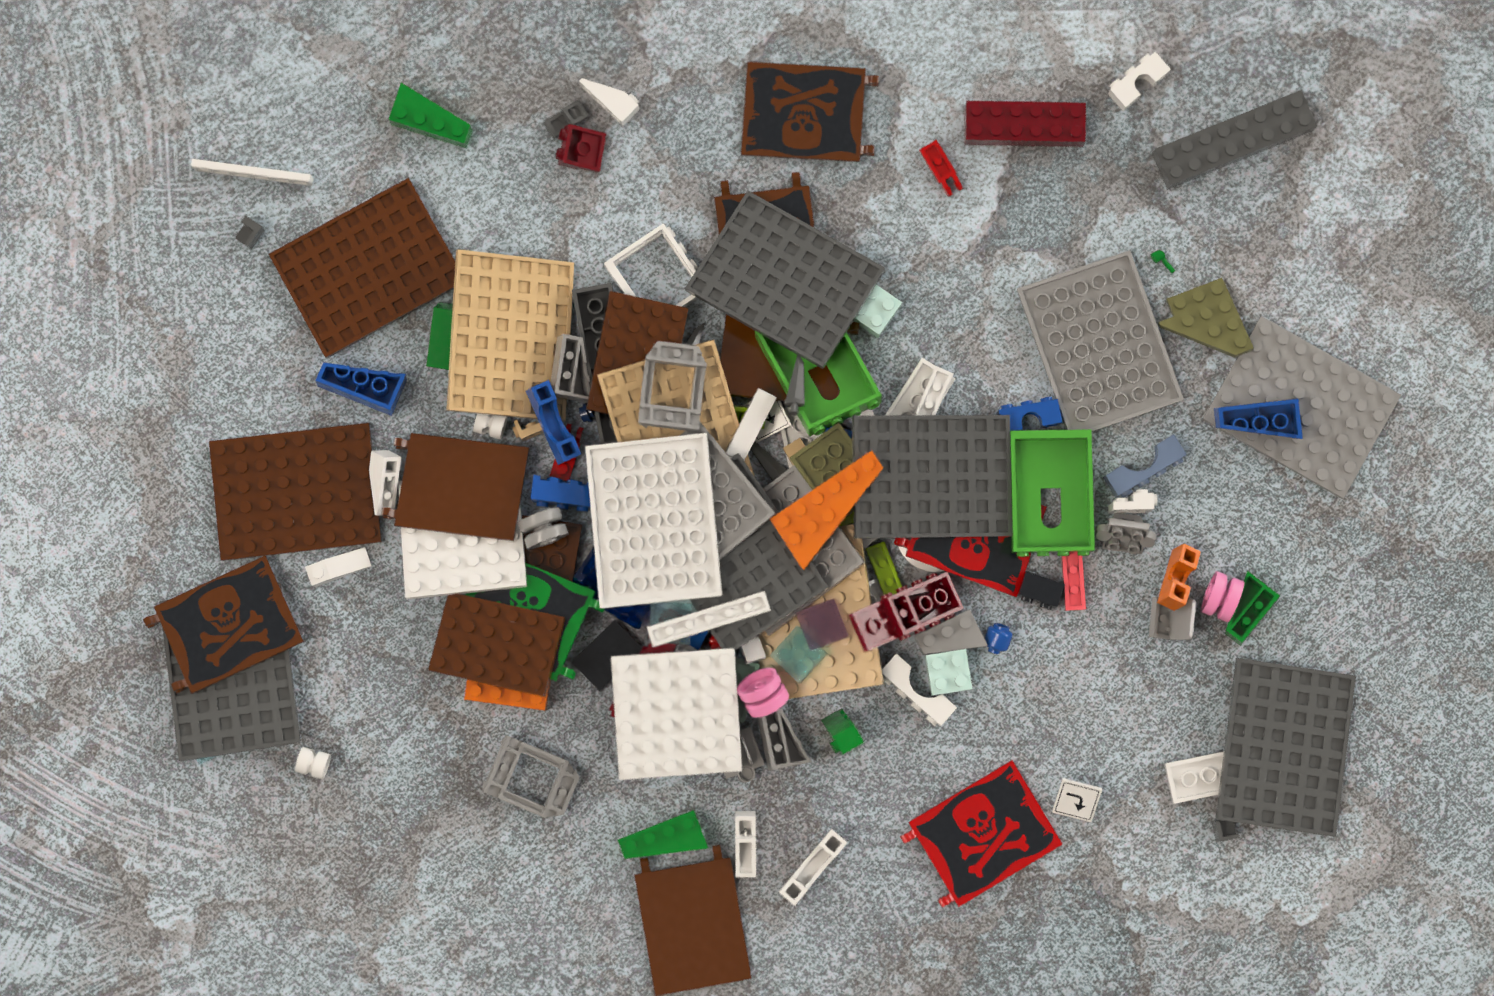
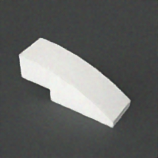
(745, 843)

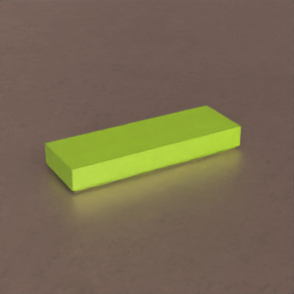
(883, 568)

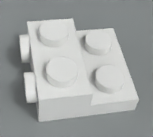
(1138, 502)

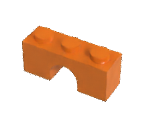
(1174, 591)

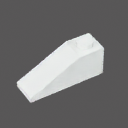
(614, 101)
(384, 478)
(338, 567)

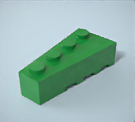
(422, 116)
(670, 836)

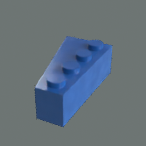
(1267, 418)

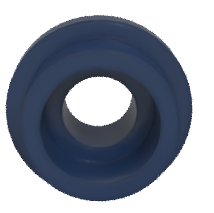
(586, 415)

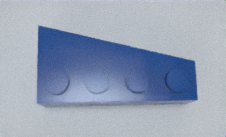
(368, 387)
(560, 493)

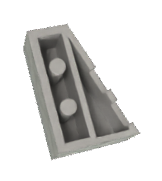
(569, 369)
(952, 635)
(780, 742)

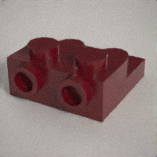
(581, 148)

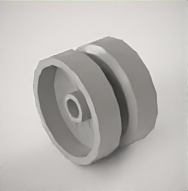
(543, 529)

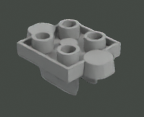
(1125, 534)
(750, 757)

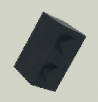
(1040, 590)

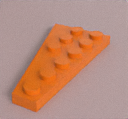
(819, 513)

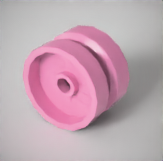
(1222, 596)
(762, 692)

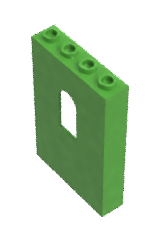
(855, 383)
(1052, 461)

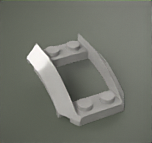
(669, 416)
(503, 769)

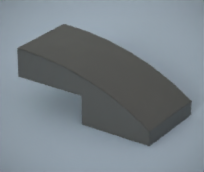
(571, 114)

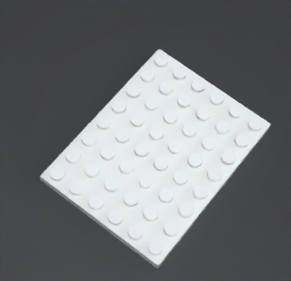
(653, 521)

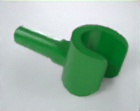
(1160, 256)

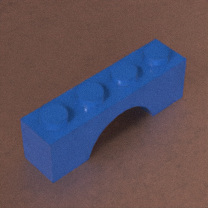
(545, 407)

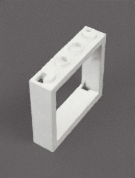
(678, 249)

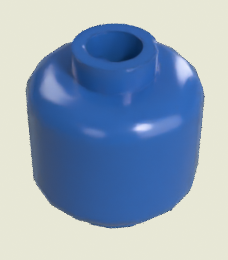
(998, 638)

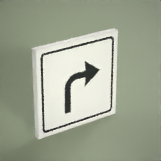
(774, 422)
(1077, 800)

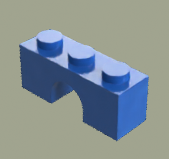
(1046, 411)

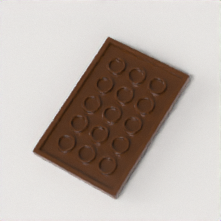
(628, 335)
(497, 644)

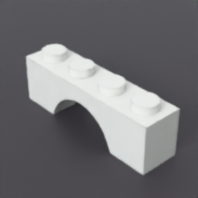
(936, 708)
(812, 867)

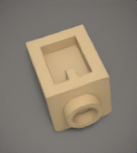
(531, 430)

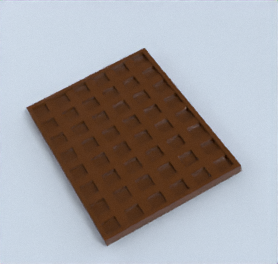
(366, 268)
(294, 492)

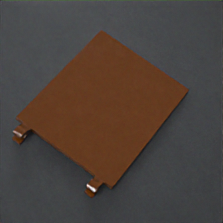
(748, 368)
(460, 486)
(692, 925)

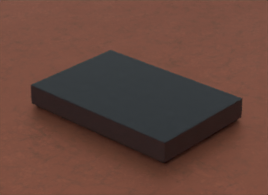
(595, 659)

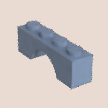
(1166, 453)

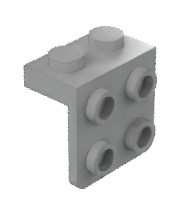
(1172, 624)

